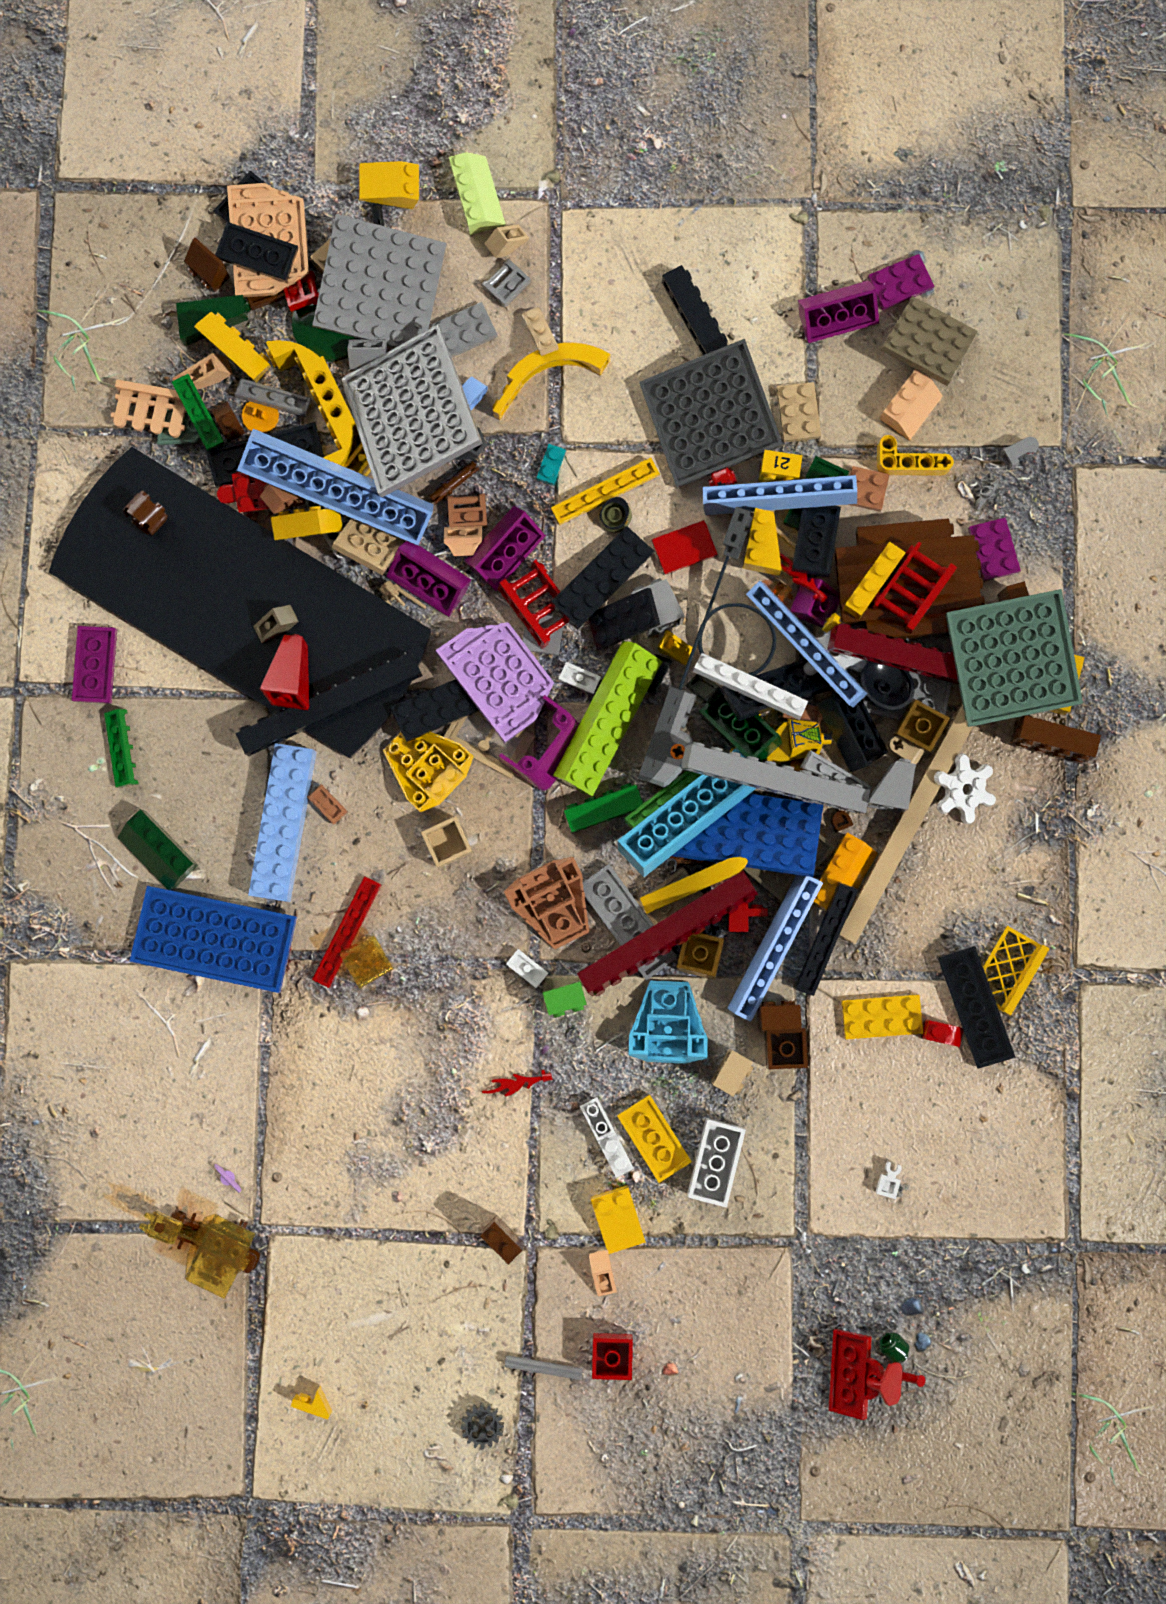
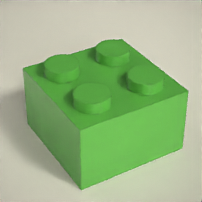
(564, 999)

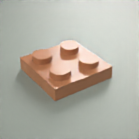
(870, 488)

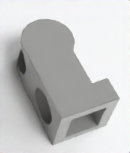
(1021, 449)

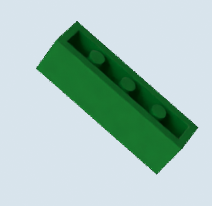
(603, 809)

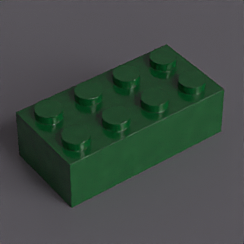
(749, 736)

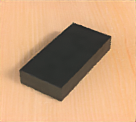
(703, 688)

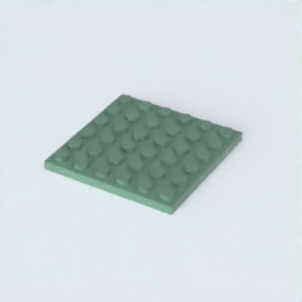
(1014, 658)

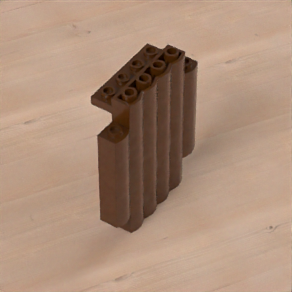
(959, 593)

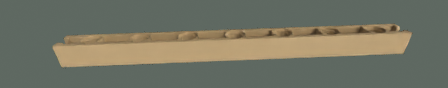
(905, 828)

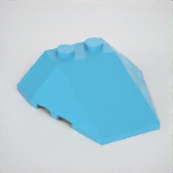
(668, 1025)

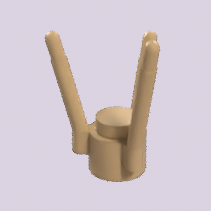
(392, 591)

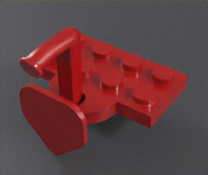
(853, 1377)

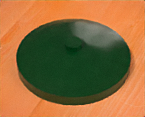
(322, 342)

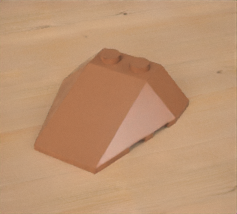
(552, 901)

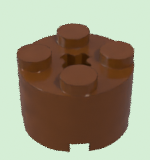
(145, 514)

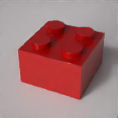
(612, 1356)

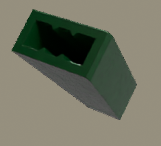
(232, 308)

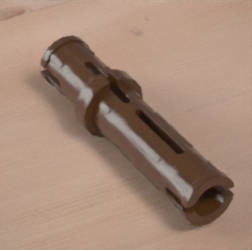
(447, 487)

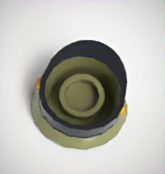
(615, 515)

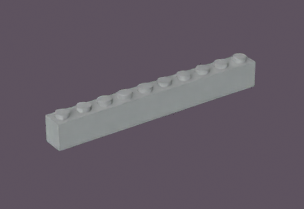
(775, 779)

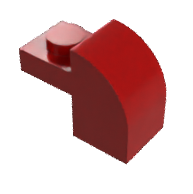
(738, 920)

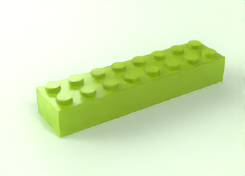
(607, 718)

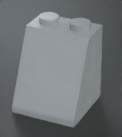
(667, 606)
(894, 788)

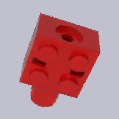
(244, 491)

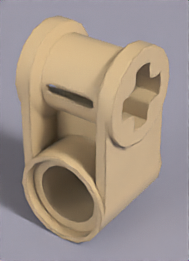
(906, 749)

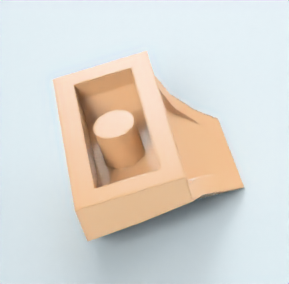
(463, 540)

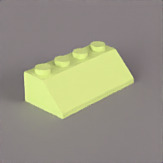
(476, 192)

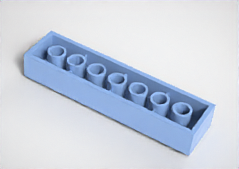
(282, 822)

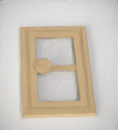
(485, 745)

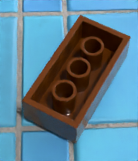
(1055, 739)

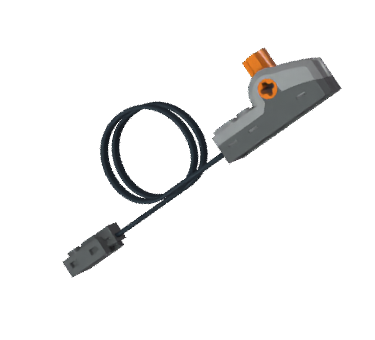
(661, 760)

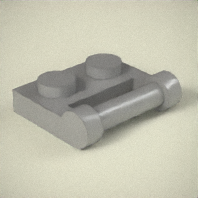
(510, 287)

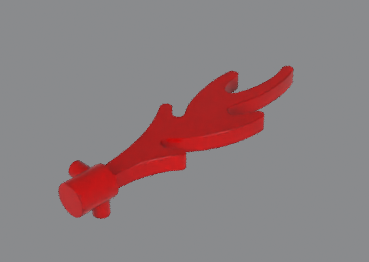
(801, 579)
(516, 1085)

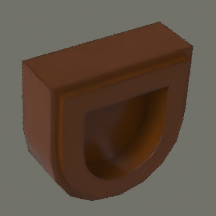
(840, 820)

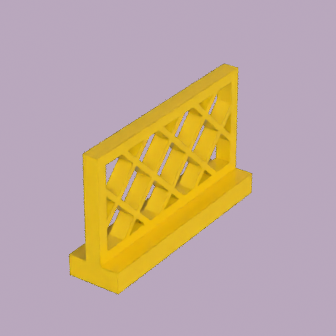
(1026, 974)

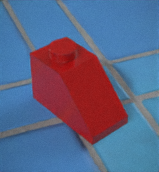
(942, 1033)

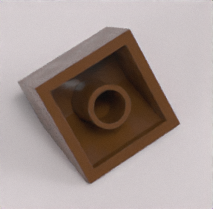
(205, 266)

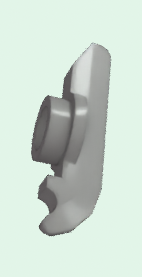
(985, 493)

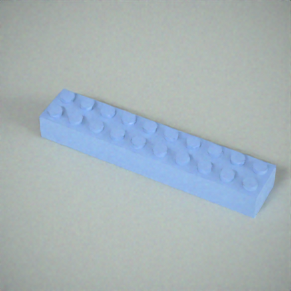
(334, 487)

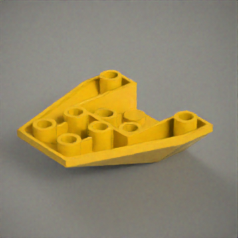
(427, 767)

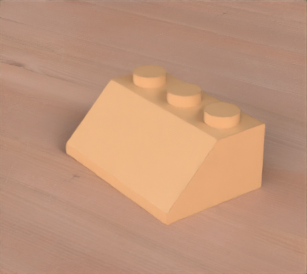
(912, 404)

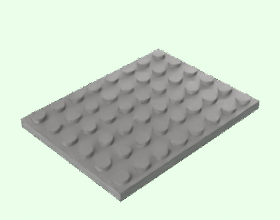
(411, 411)

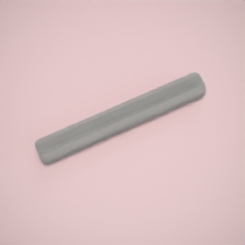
(543, 1367)

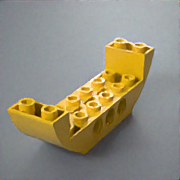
(324, 391)

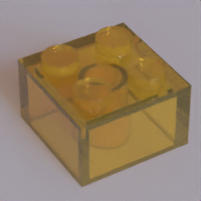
(366, 960)

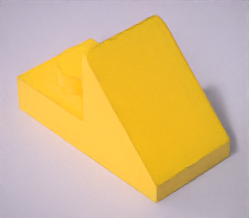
(674, 647)
(317, 1407)

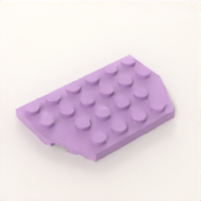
(498, 676)

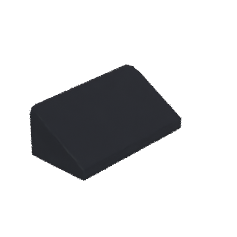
(660, 675)

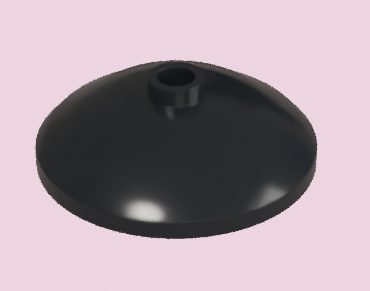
(896, 686)

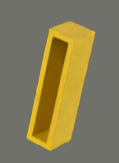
(874, 580)

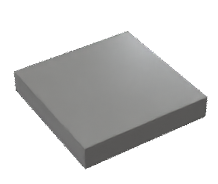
(554, 645)

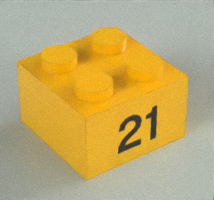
(779, 466)

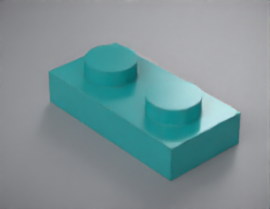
(551, 464)

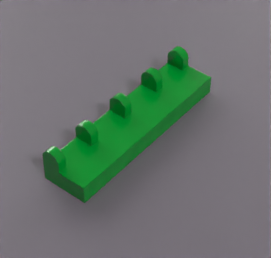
(198, 412)
(120, 748)

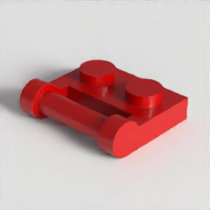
(296, 295)

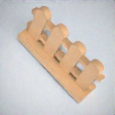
(145, 394)

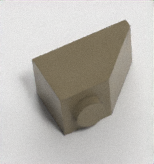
(275, 623)

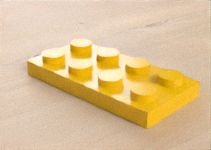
(882, 1017)
(654, 1138)

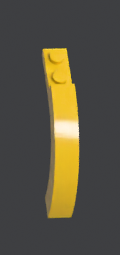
(567, 354)

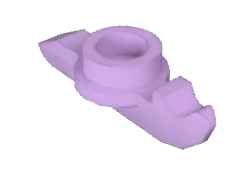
(227, 1178)

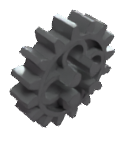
(472, 1426)

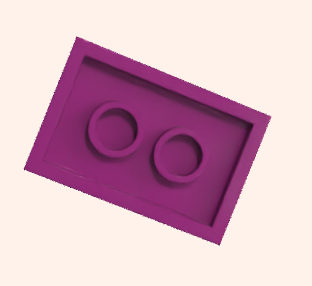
(901, 281)
(995, 549)

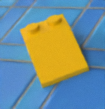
(389, 183)
(617, 1219)

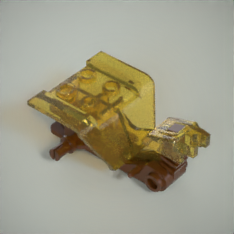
(216, 1250)

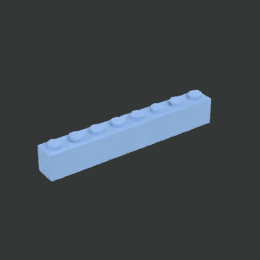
(780, 495)
(806, 644)
(774, 946)

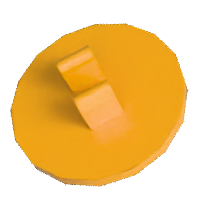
(259, 417)

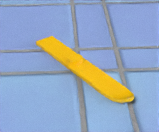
(693, 883)

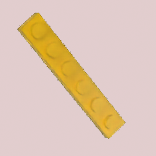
(605, 490)

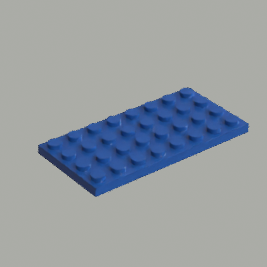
(766, 831)
(213, 939)

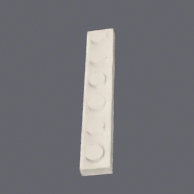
(750, 686)

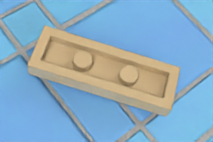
(540, 331)

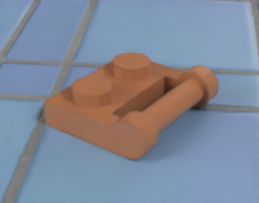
(467, 516)

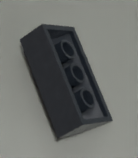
(852, 731)

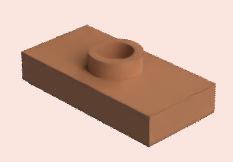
(327, 804)

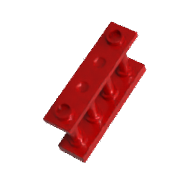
(932, 588)
(520, 605)

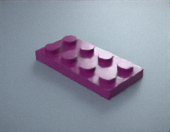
(94, 664)

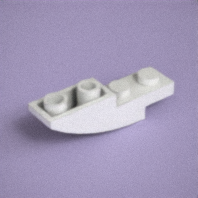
(607, 1137)

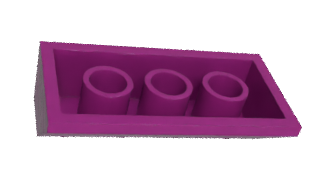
(839, 311)
(505, 547)
(428, 577)

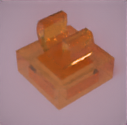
(782, 591)

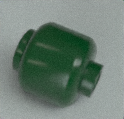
(894, 1347)

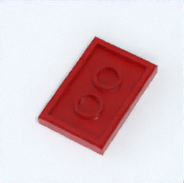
(684, 547)

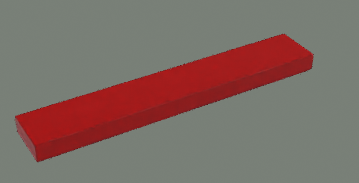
(347, 931)

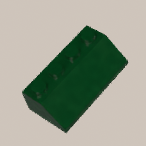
(156, 850)

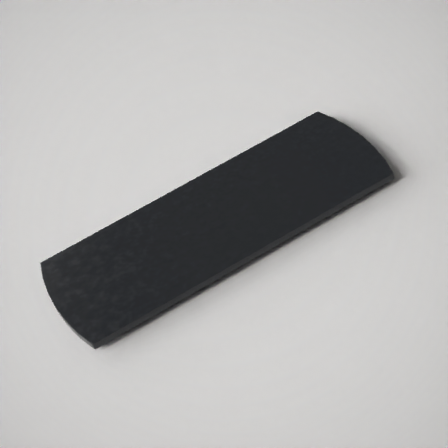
(219, 574)

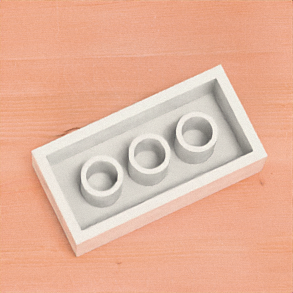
(716, 1162)

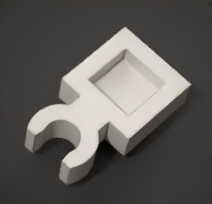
(889, 1184)

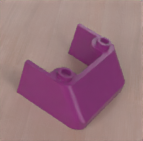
(541, 772)

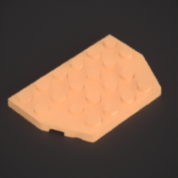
(275, 215)

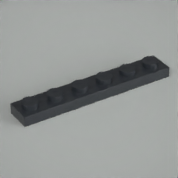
(826, 938)

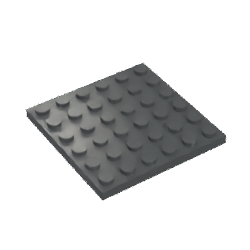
(711, 413)

